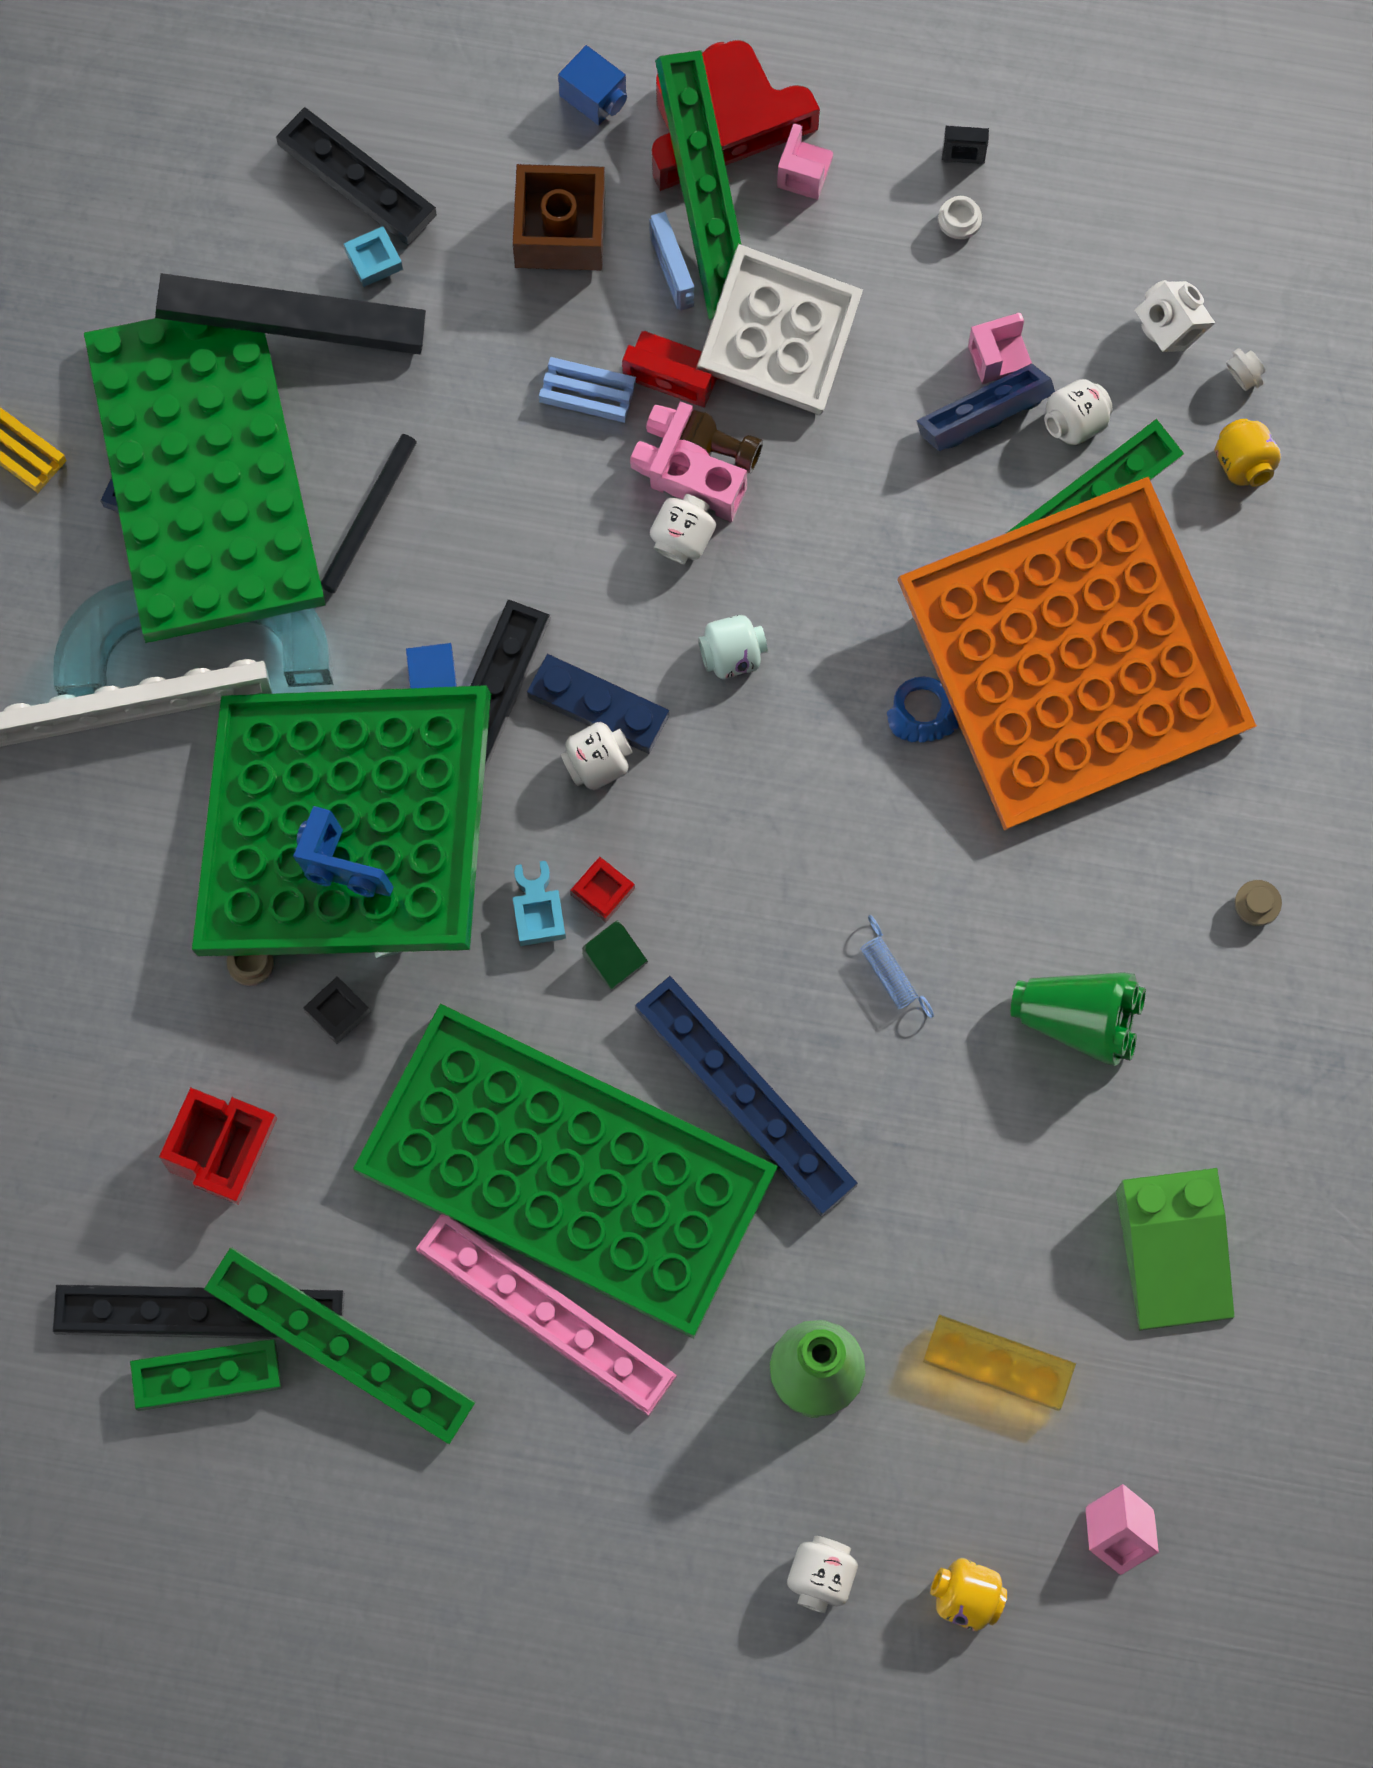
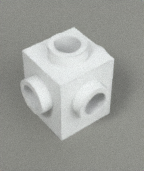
(1174, 315)

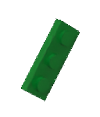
(205, 1375)

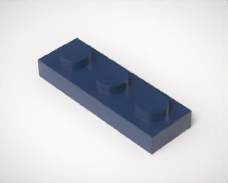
(985, 407)
(597, 700)

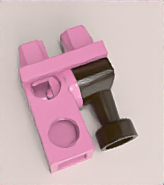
(684, 460)

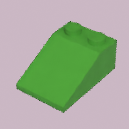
(1176, 1248)

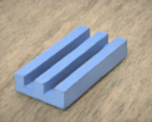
(671, 261)
(589, 374)

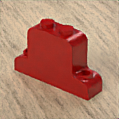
(746, 110)

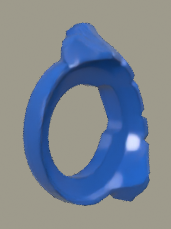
(904, 724)

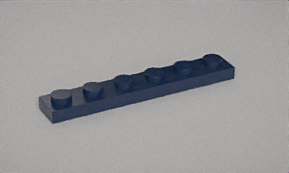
(746, 1096)

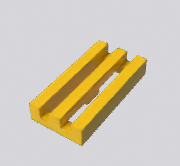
(47, 471)

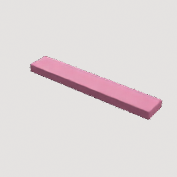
(546, 1313)

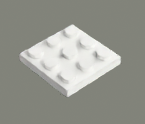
(779, 329)

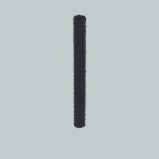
(368, 513)

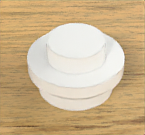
(960, 217)
(1246, 369)

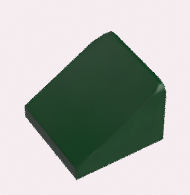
(614, 955)

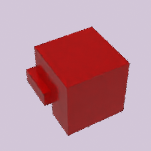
(217, 1143)

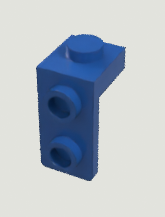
(314, 854)

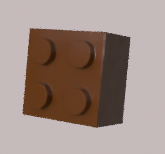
(559, 217)

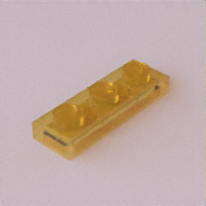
(999, 1363)

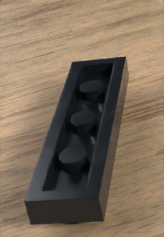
(356, 176)

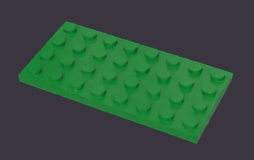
(202, 476)
(566, 1170)

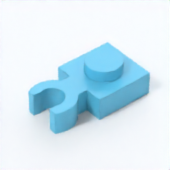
(537, 912)

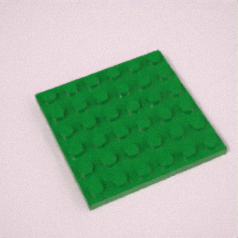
(402, 785)

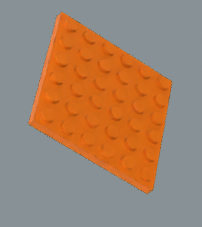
(1076, 653)

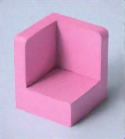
(803, 166)
(998, 347)
(1121, 1529)

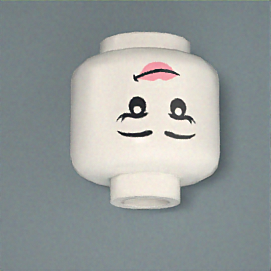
(1078, 412)
(682, 529)
(596, 756)
(822, 1574)

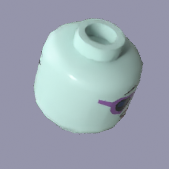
(732, 646)

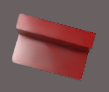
(668, 368)

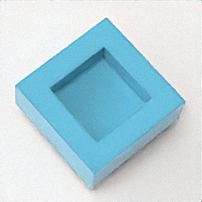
(373, 256)

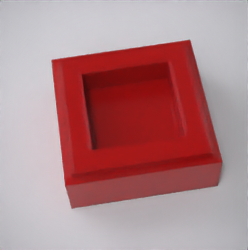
(602, 889)

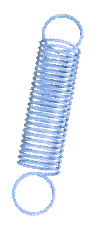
(878, 931)

